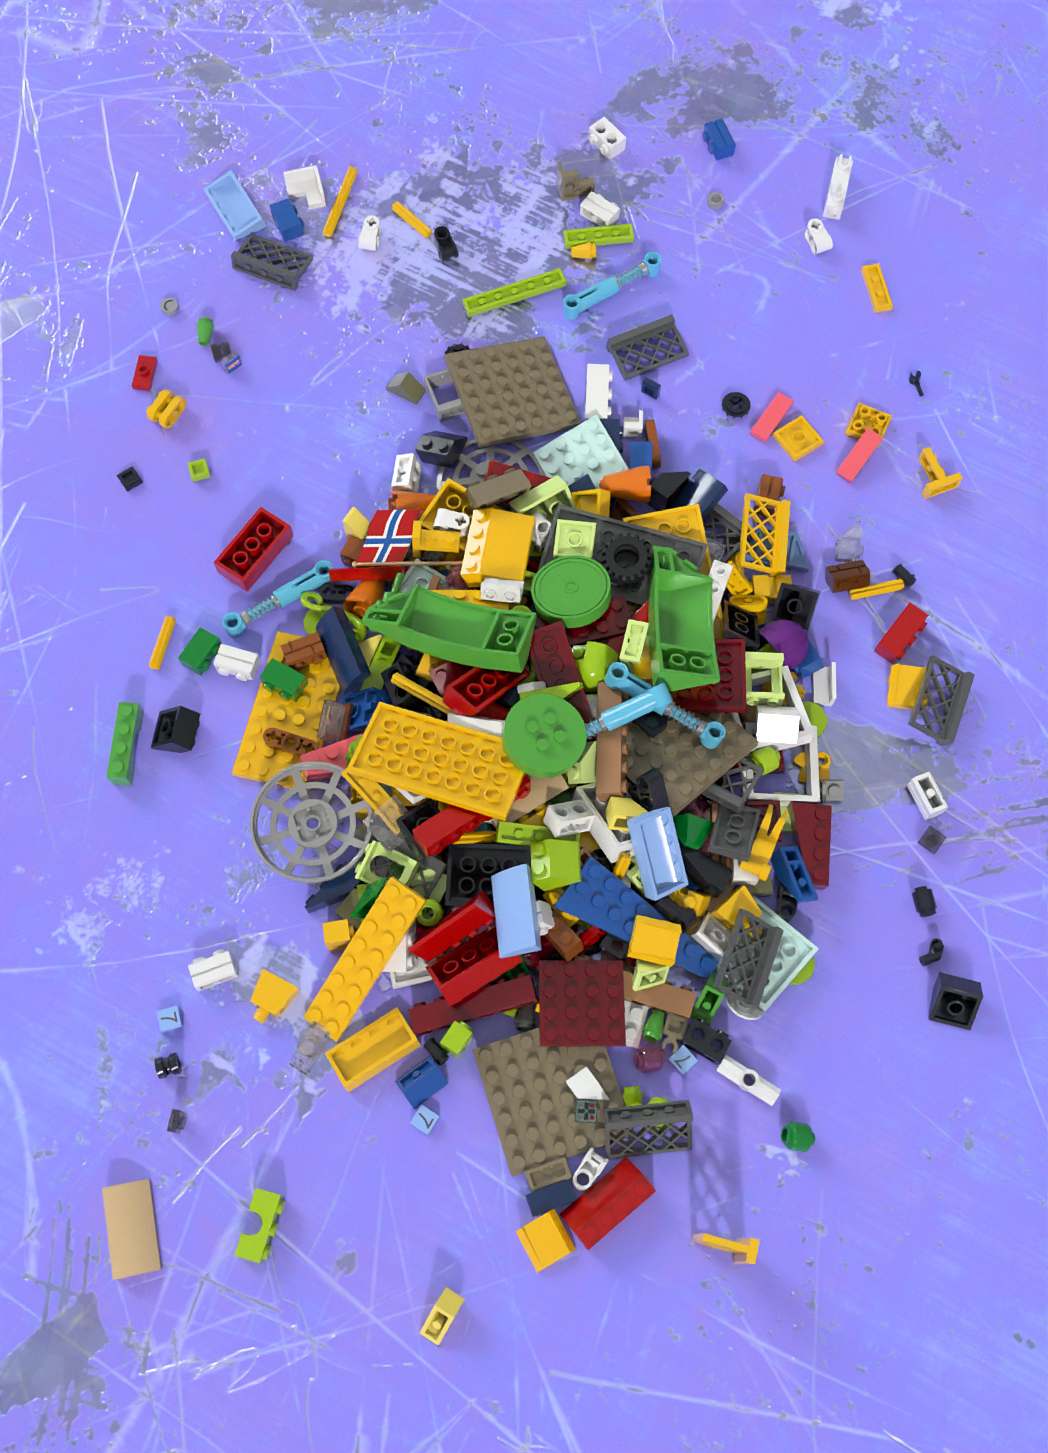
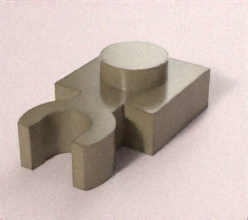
(675, 1029)

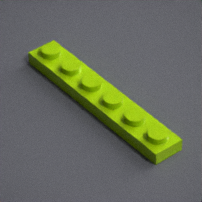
(514, 292)

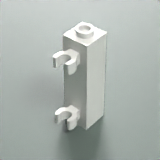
(838, 187)

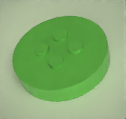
(571, 591)
(543, 735)

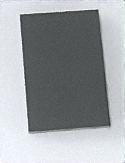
(734, 832)

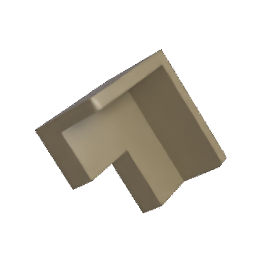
(571, 186)

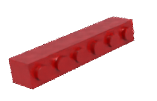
(453, 823)

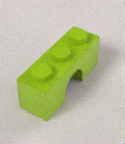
(256, 1246)

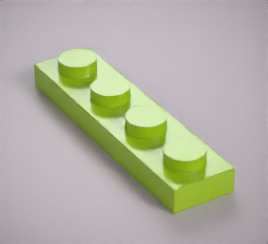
(600, 235)
(527, 834)

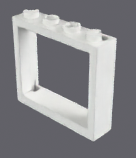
(793, 699)
(812, 776)

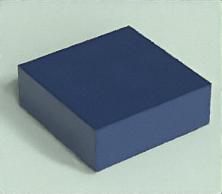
(650, 388)

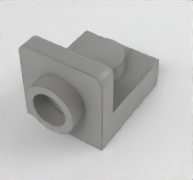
(831, 790)

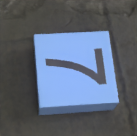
(169, 1019)
(682, 1060)
(424, 1119)

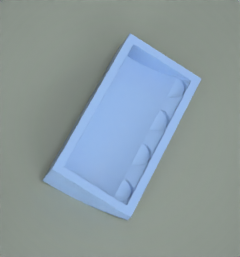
(234, 206)
(657, 853)
(515, 911)

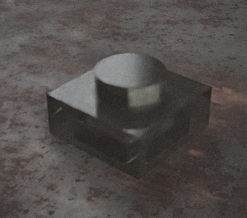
(932, 840)
(176, 1122)

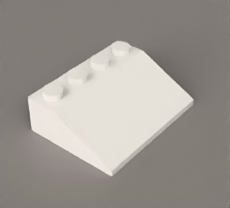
(610, 841)

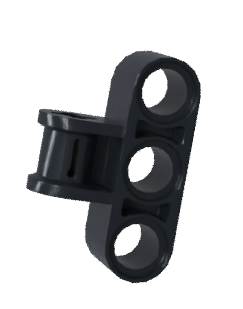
(650, 790)

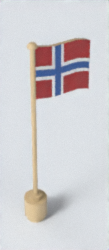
(390, 539)

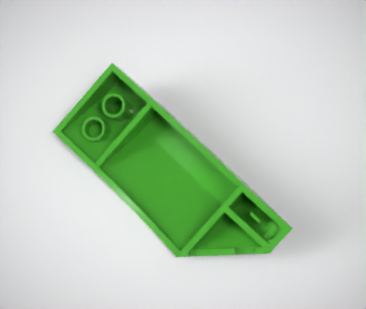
(680, 623)
(455, 629)

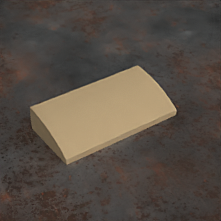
(541, 791)
(131, 1229)

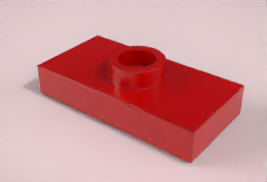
(144, 373)
(590, 937)

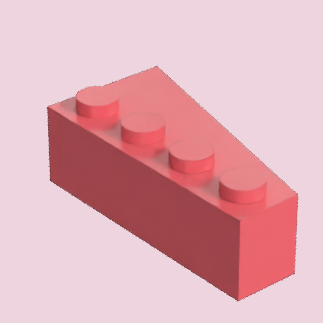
(330, 754)

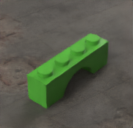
(121, 759)

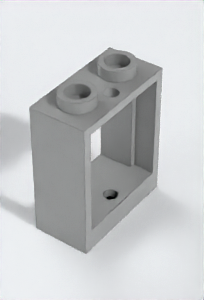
(446, 410)

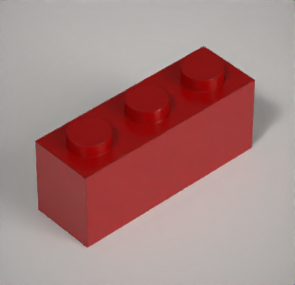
(902, 633)

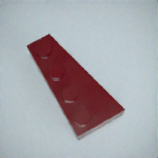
(812, 835)

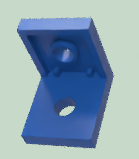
(364, 706)

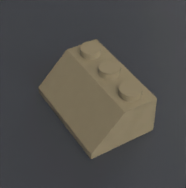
(497, 489)

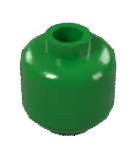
(797, 1136)

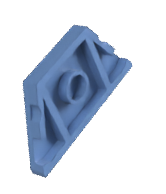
(795, 552)

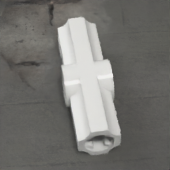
(761, 1088)

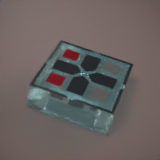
(586, 1111)

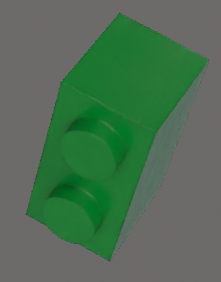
(200, 651)
(283, 680)

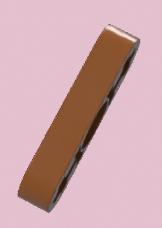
(651, 436)
(287, 736)

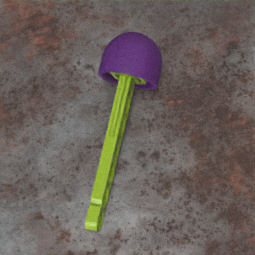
(785, 638)

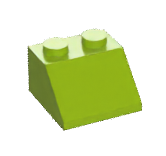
(555, 863)

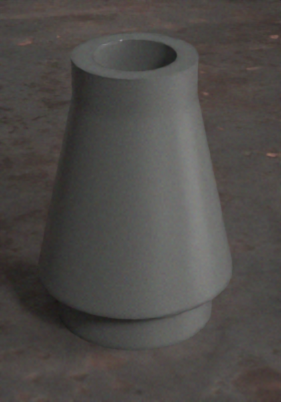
(525, 1018)

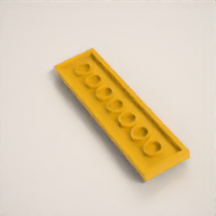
(365, 957)

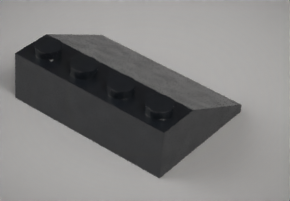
(474, 864)

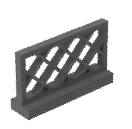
(267, 270)
(642, 333)
(731, 524)
(953, 707)
(728, 798)
(430, 862)
(759, 965)
(646, 1117)

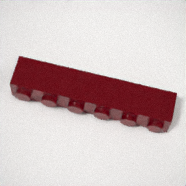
(480, 1004)

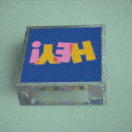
(231, 362)

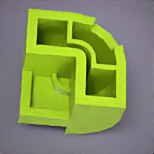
(593, 663)

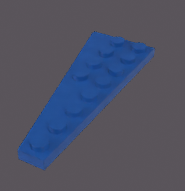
(612, 906)

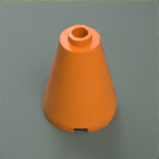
(629, 484)
(409, 500)
(363, 596)

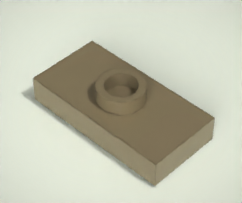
(548, 1174)

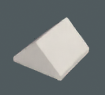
(777, 724)
(712, 936)

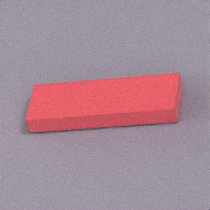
(771, 417)
(859, 455)

